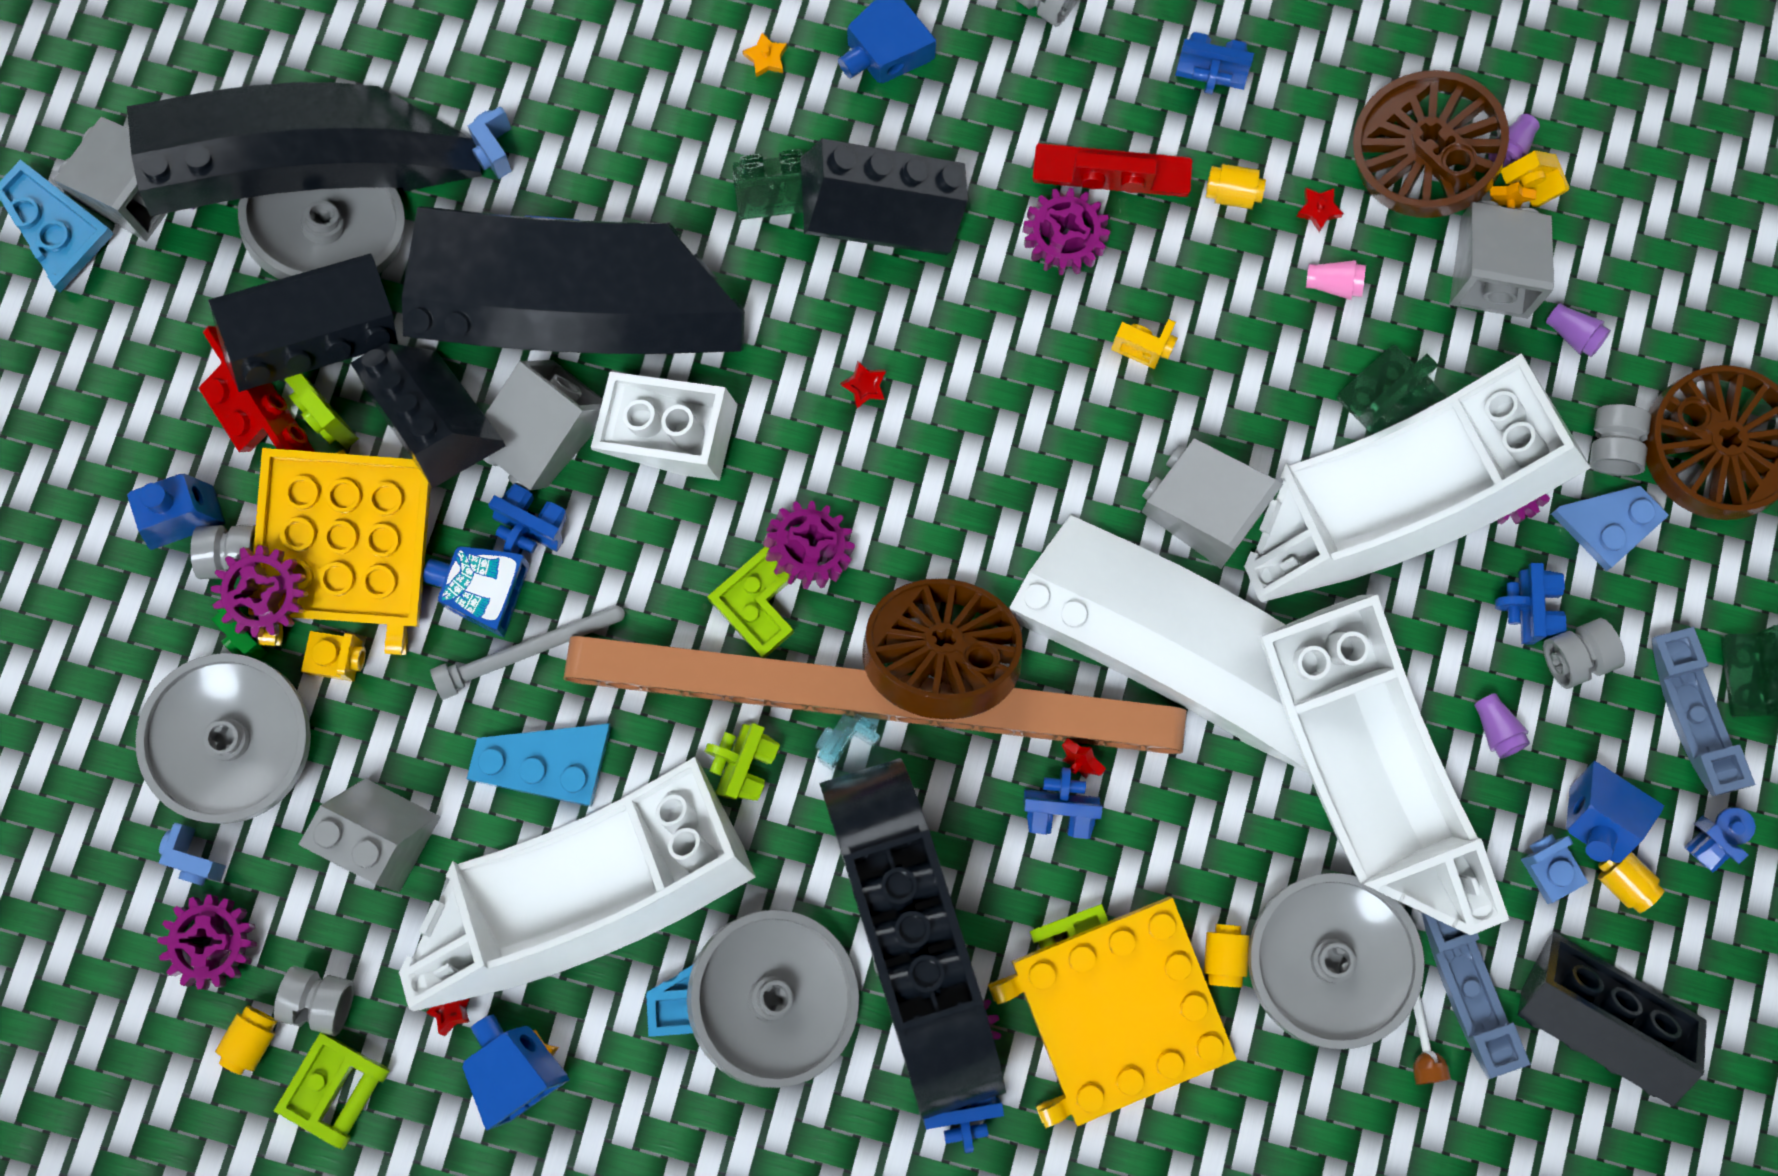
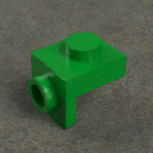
(238, 643)

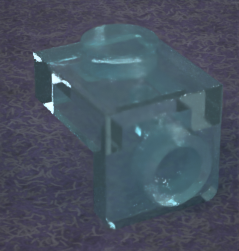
(834, 742)

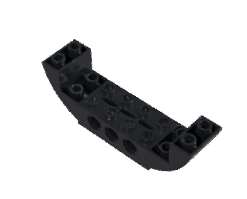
(914, 938)

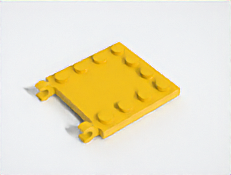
(355, 536)
(1119, 1012)

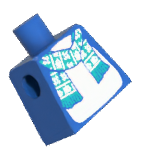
(480, 585)

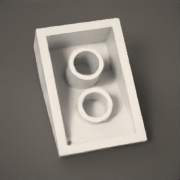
(666, 424)

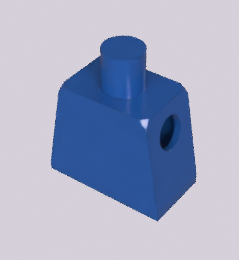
(887, 41)
(170, 509)
(1609, 814)
(509, 1072)

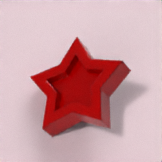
(1319, 208)
(864, 384)
(1081, 759)
(449, 1015)

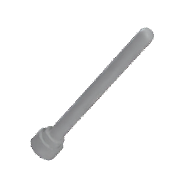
(452, 678)

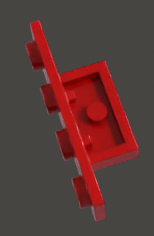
(1112, 170)
(250, 413)

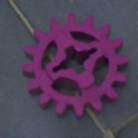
(1053, 219)
(808, 544)
(251, 575)
(207, 959)

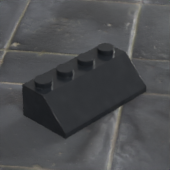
(882, 196)
(303, 322)
(427, 410)
(1614, 1020)

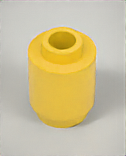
(1235, 186)
(1631, 882)
(1226, 956)
(246, 1040)

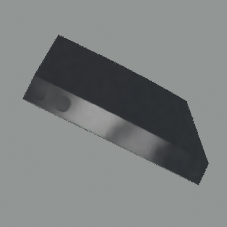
(288, 140)
(563, 286)

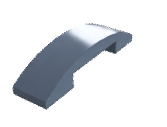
(1696, 714)
(1475, 999)

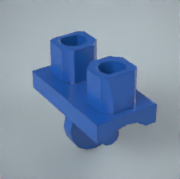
(1214, 63)
(512, 513)
(1527, 603)
(1080, 808)
(1720, 839)
(977, 1111)

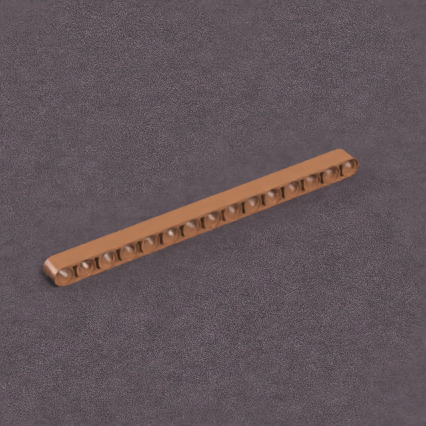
(851, 693)

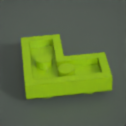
(319, 412)
(746, 606)

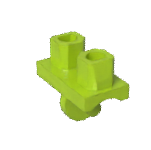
(749, 745)

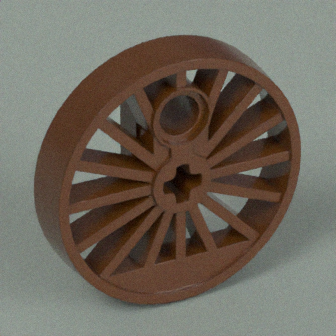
(1414, 145)
(1715, 423)
(957, 653)

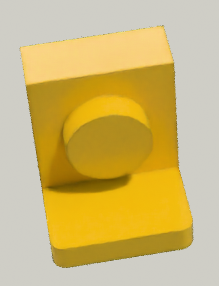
(1538, 172)
(1140, 345)
(333, 656)

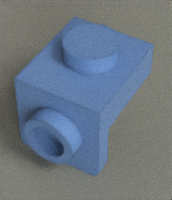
(484, 132)
(193, 868)

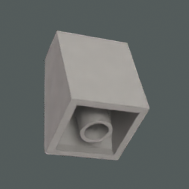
(105, 180)
(1503, 260)
(542, 420)
(1209, 500)
(371, 833)

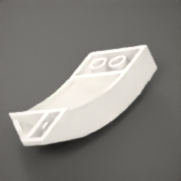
(1415, 484)
(1159, 631)
(1380, 765)
(577, 891)

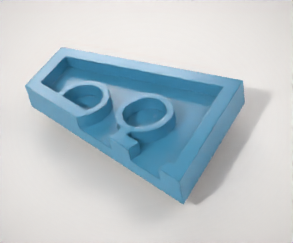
(53, 224)
(543, 763)

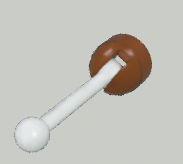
(1428, 1066)

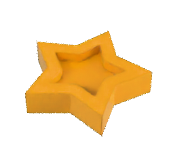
(766, 55)
(1512, 195)

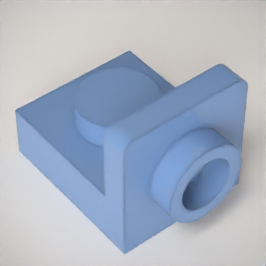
(1554, 868)

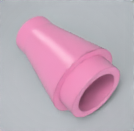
(1337, 278)

